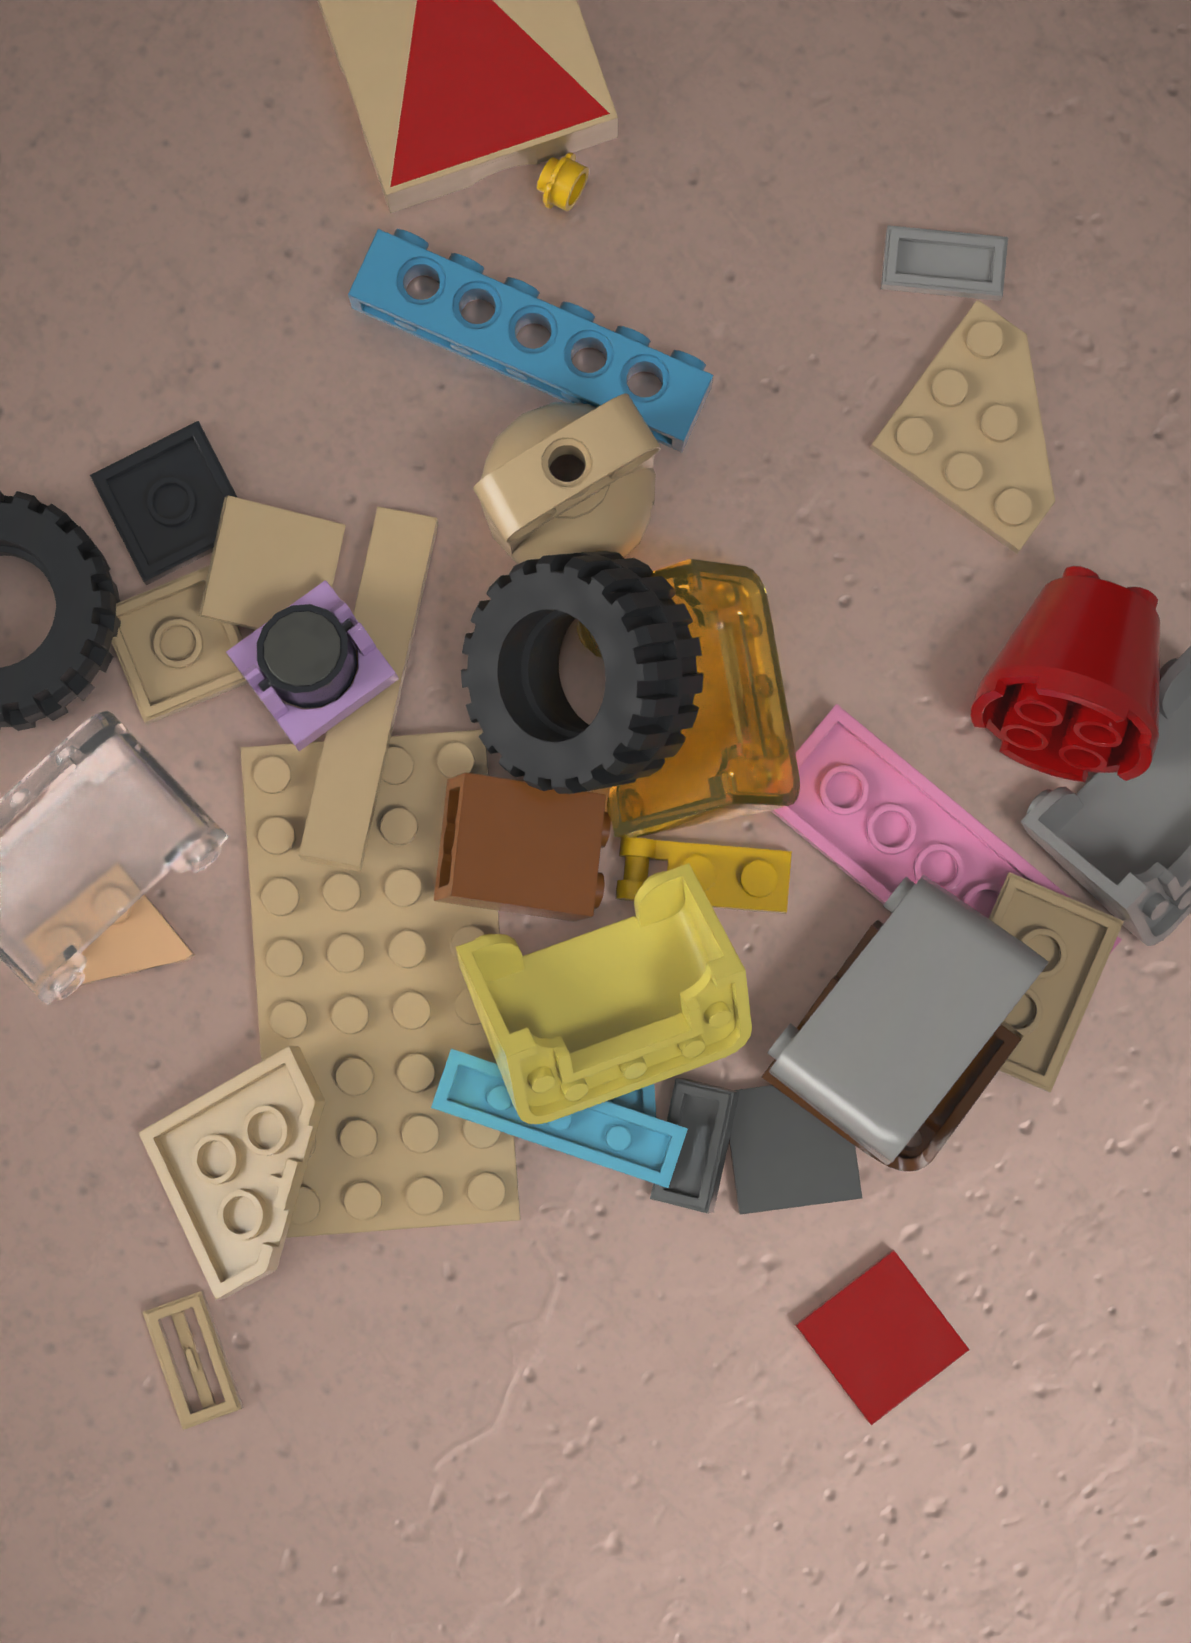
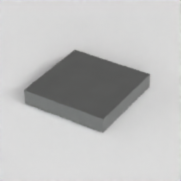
(787, 1155)

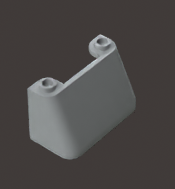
(1133, 835)
(906, 1017)

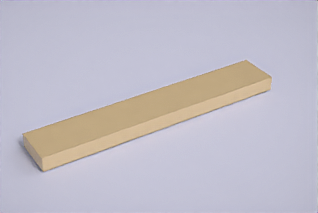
(359, 744)

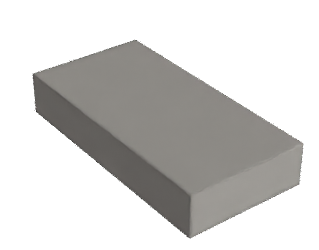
(944, 263)

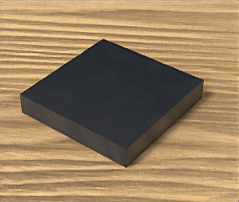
(166, 501)

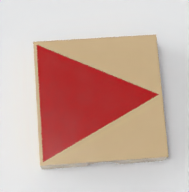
(467, 88)

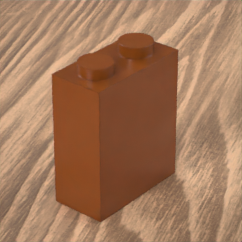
(521, 848)

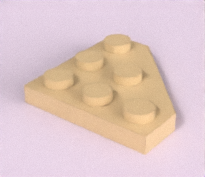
(977, 430)
(239, 1165)

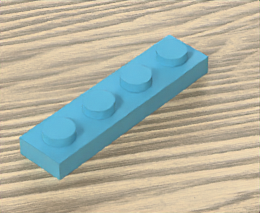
(599, 1134)

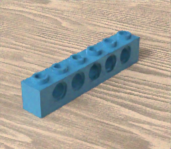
(401, 257)

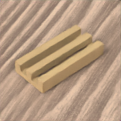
(213, 1343)

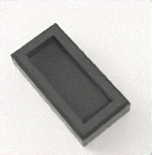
(709, 1117)

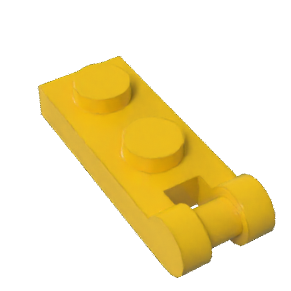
(728, 874)

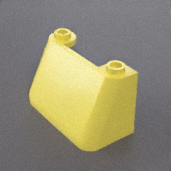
(611, 1003)

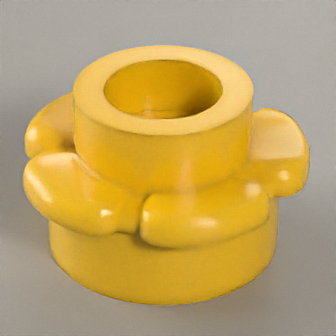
(562, 182)

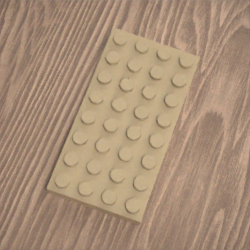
(374, 994)

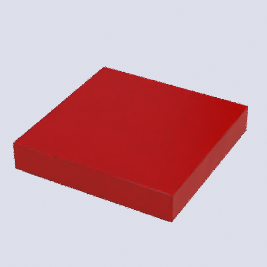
(882, 1337)

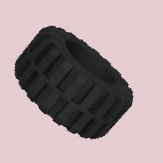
(83, 614)
(519, 686)

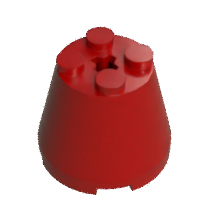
(1078, 681)

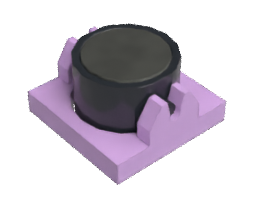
(310, 662)

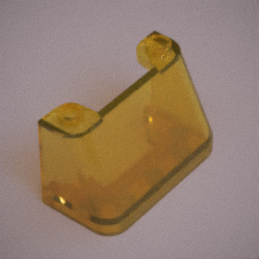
(742, 742)

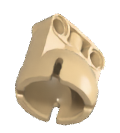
(600, 511)

